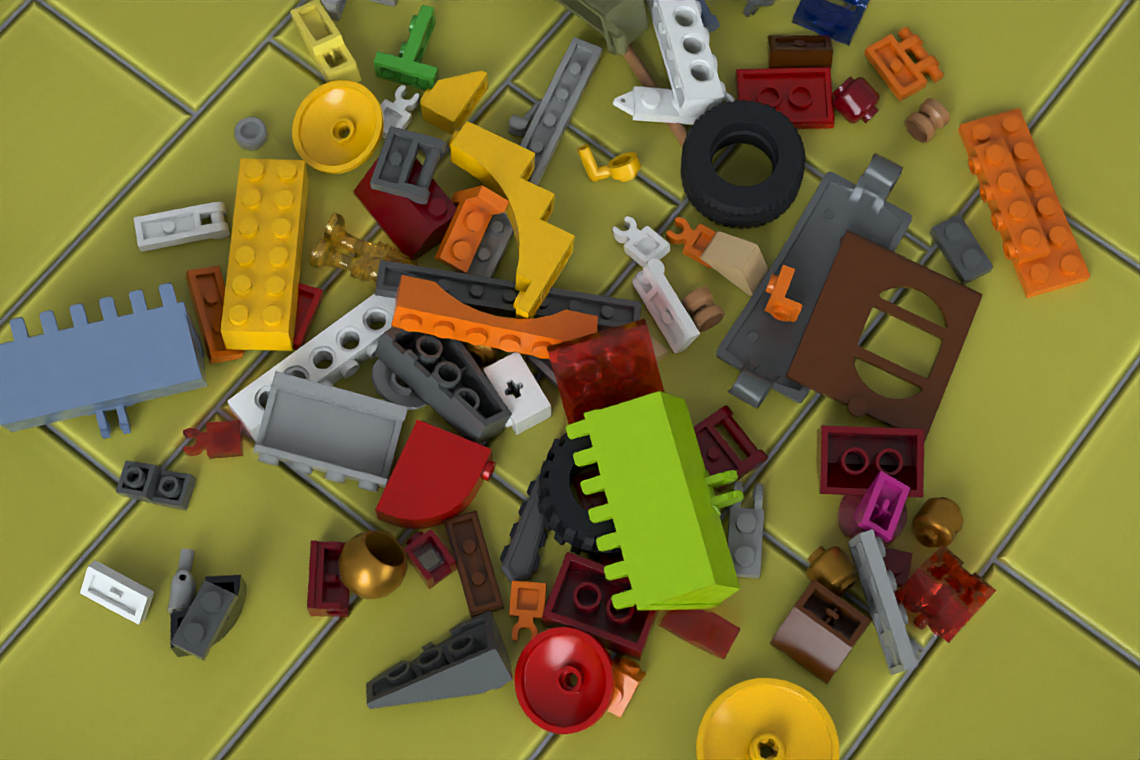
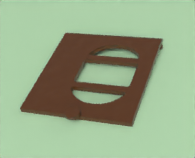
(832, 334)

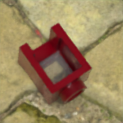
(429, 557)

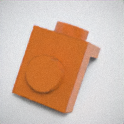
(779, 306)
(627, 680)

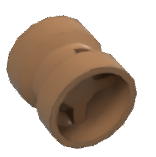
(924, 123)
(703, 309)

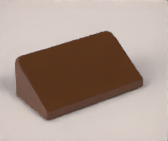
(799, 51)

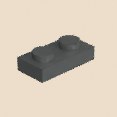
(961, 249)
(204, 620)

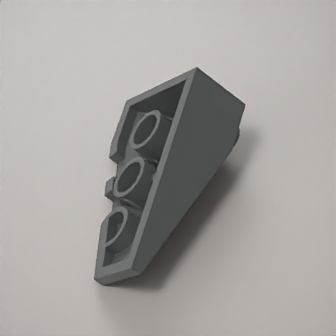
(459, 666)

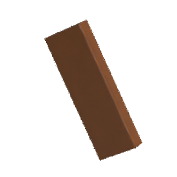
(473, 563)

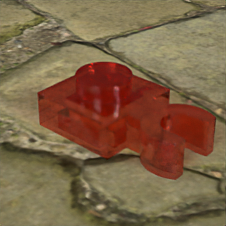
(220, 440)

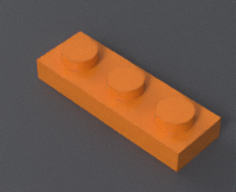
(207, 295)

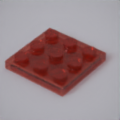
(605, 369)

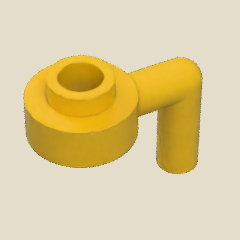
(622, 167)

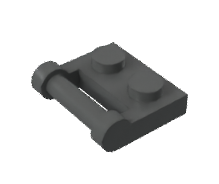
(397, 161)

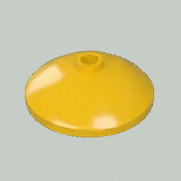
(327, 116)

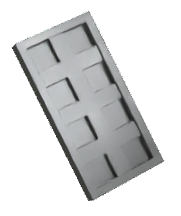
(885, 612)

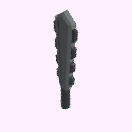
(527, 537)

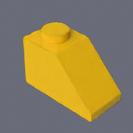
(453, 100)

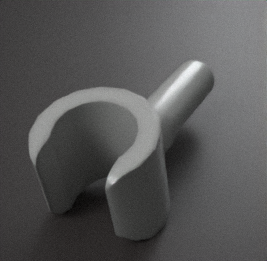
(520, 125)

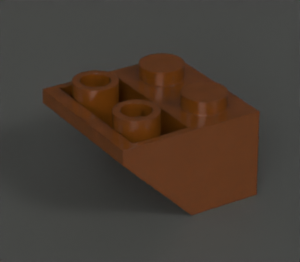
(820, 631)

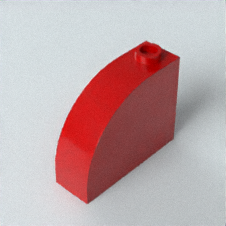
(434, 478)

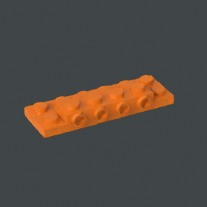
(1023, 203)

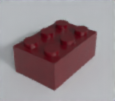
(584, 602)

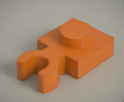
(694, 240)
(527, 603)

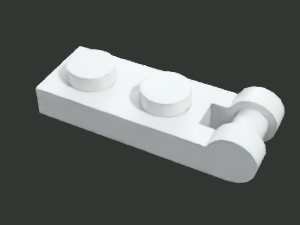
(181, 226)
(665, 306)

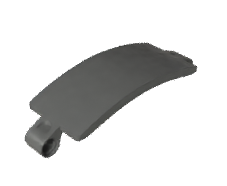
(766, 346)

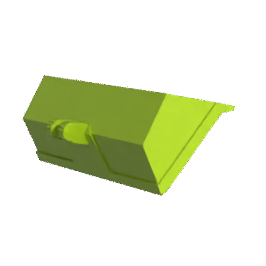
(658, 504)

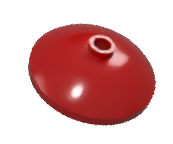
(545, 683)

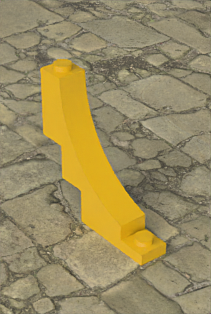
(506, 171)

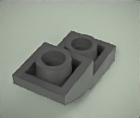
(155, 485)

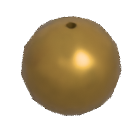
(372, 564)

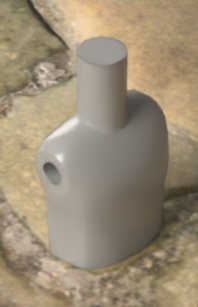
(183, 583)

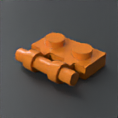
(898, 69)

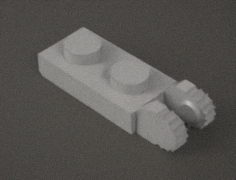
(746, 534)

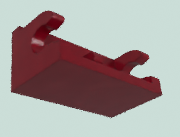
(326, 590)

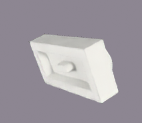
(117, 592)

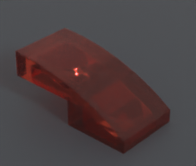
(702, 630)

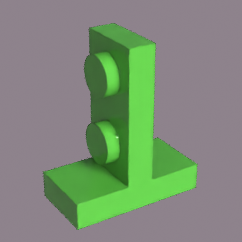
(408, 67)

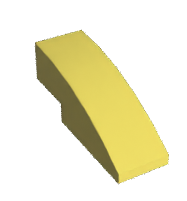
(325, 43)

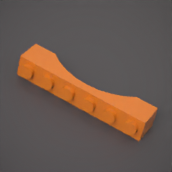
(430, 310)

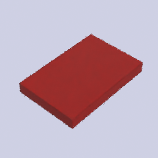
(796, 92)

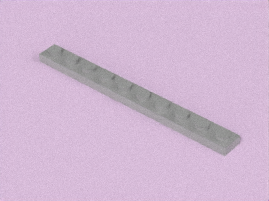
(543, 140)

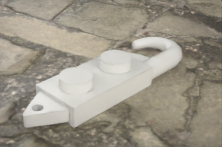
(654, 105)

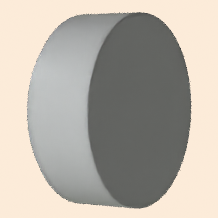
(251, 133)

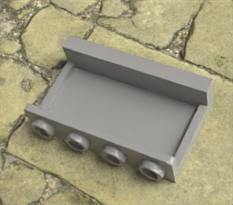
(329, 431)

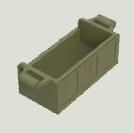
(615, 19)

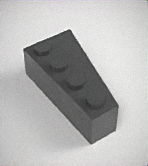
(447, 380)

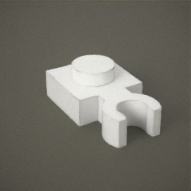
(397, 113)
(641, 244)

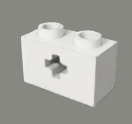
(514, 375)

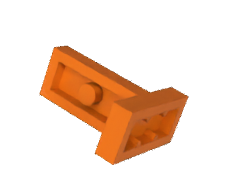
(468, 226)

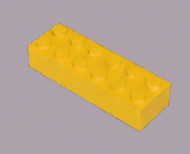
(265, 255)

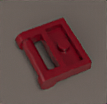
(718, 454)

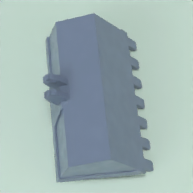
(99, 363)

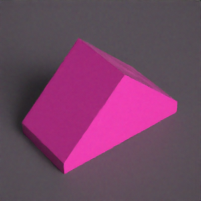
(882, 506)

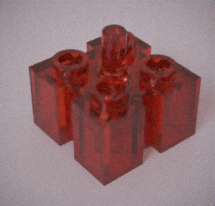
(944, 594)

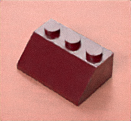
(409, 225)
(855, 455)

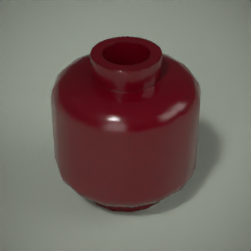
(856, 100)

